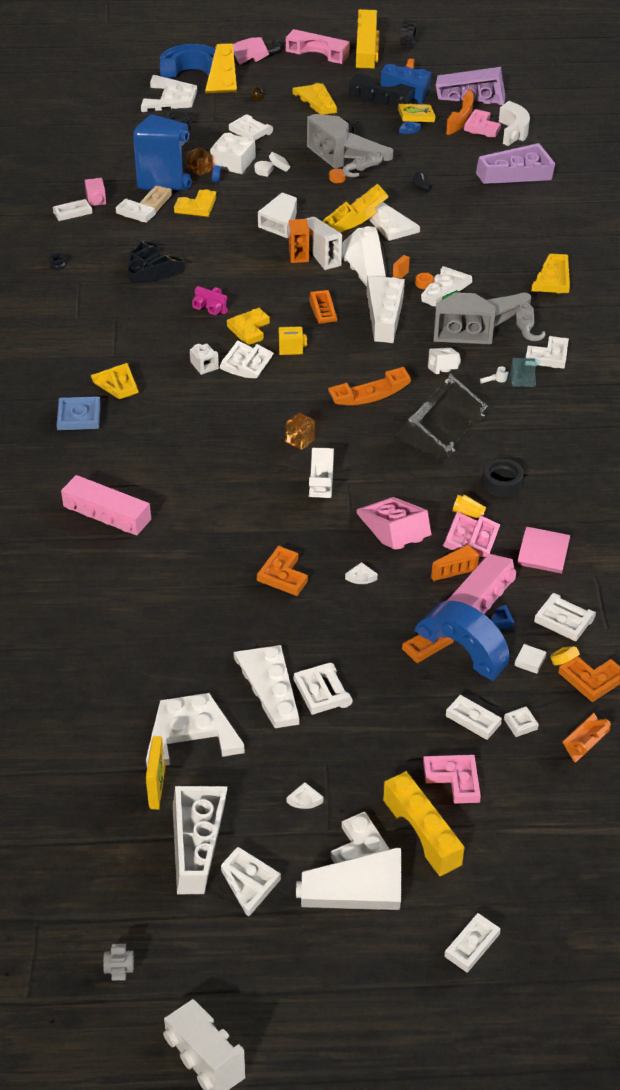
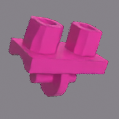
(212, 300)

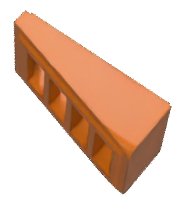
(320, 297)
(455, 563)

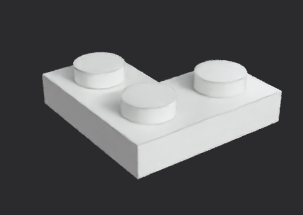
(553, 356)
(363, 837)

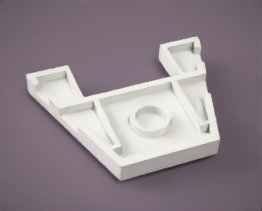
(175, 94)
(194, 719)

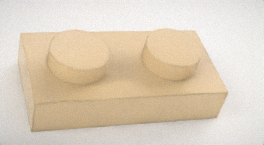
(157, 197)

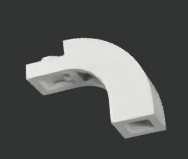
(517, 120)
(321, 473)

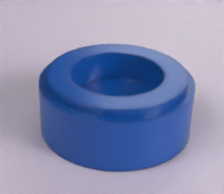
(216, 173)

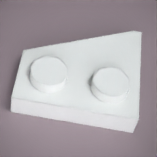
(249, 879)

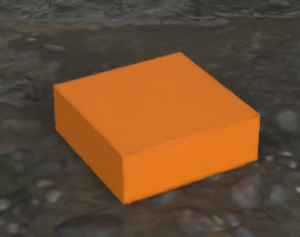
(401, 267)

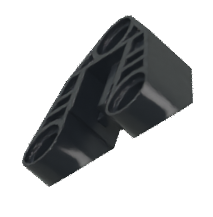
(148, 265)

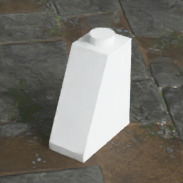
(277, 213)

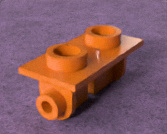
(586, 736)

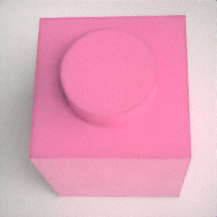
(95, 191)

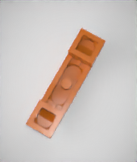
(457, 120)
(372, 391)

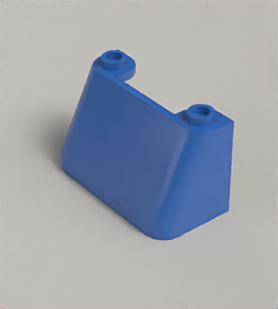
(160, 154)

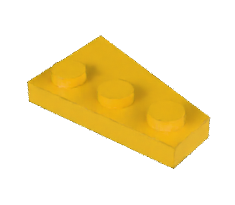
(222, 72)

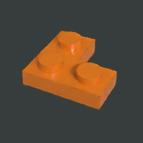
(279, 572)
(591, 682)

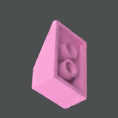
(396, 522)

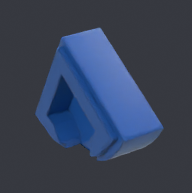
(409, 127)
(502, 618)

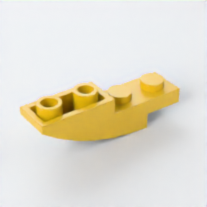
(362, 209)

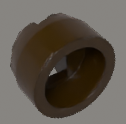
(257, 94)

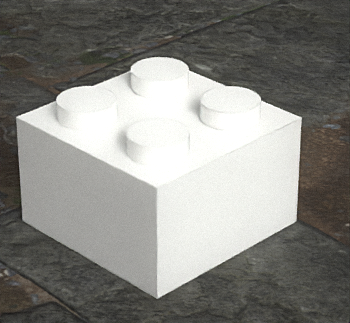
(233, 152)

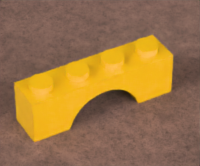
(439, 842)

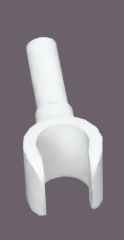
(500, 376)

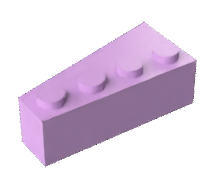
(485, 84)
(516, 165)

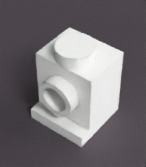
(202, 353)
(443, 360)

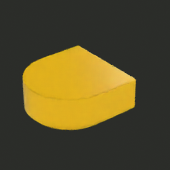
(564, 655)

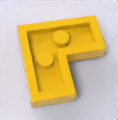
(200, 206)
(247, 325)

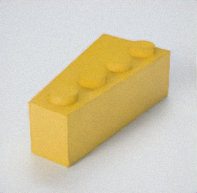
(367, 39)

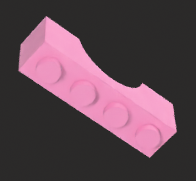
(301, 42)

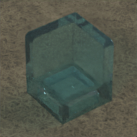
(523, 372)

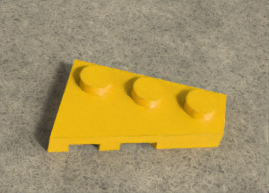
(317, 97)
(554, 275)

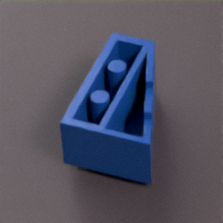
(420, 79)

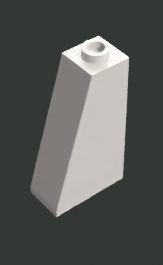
(324, 243)
(354, 883)

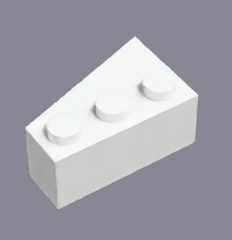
(204, 1048)

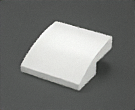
(246, 361)

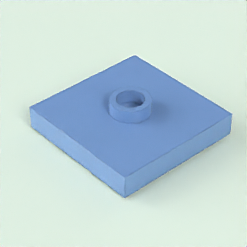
(78, 413)

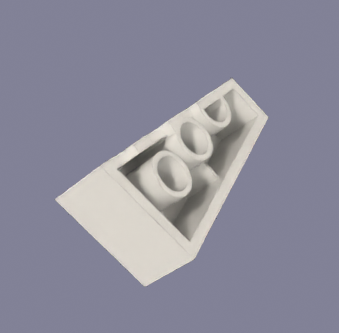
(385, 303)
(196, 828)

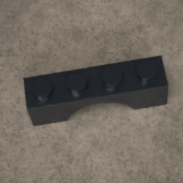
(363, 87)

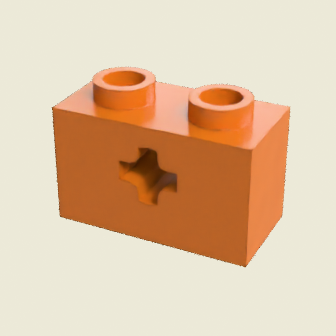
(298, 240)

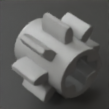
(118, 962)

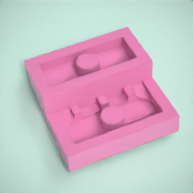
(250, 49)
(477, 534)
(543, 550)

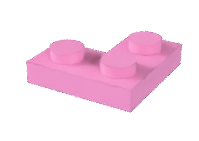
(479, 124)
(459, 771)

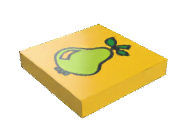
(416, 113)
(155, 772)

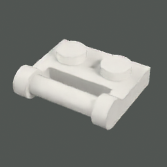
(250, 128)
(564, 617)
(316, 692)

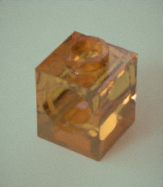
(199, 161)
(300, 431)

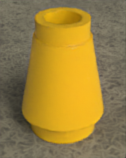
(468, 507)

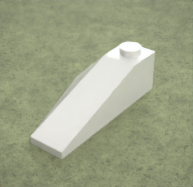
(364, 253)

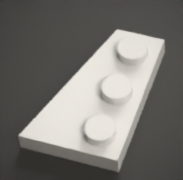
(445, 283)

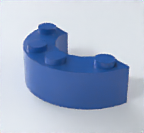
(186, 57)
(472, 631)

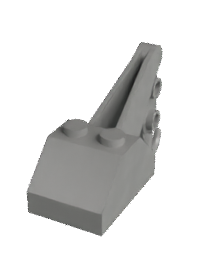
(333, 143)
(472, 318)

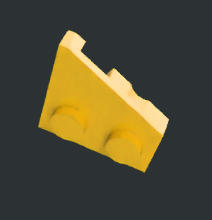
(116, 381)

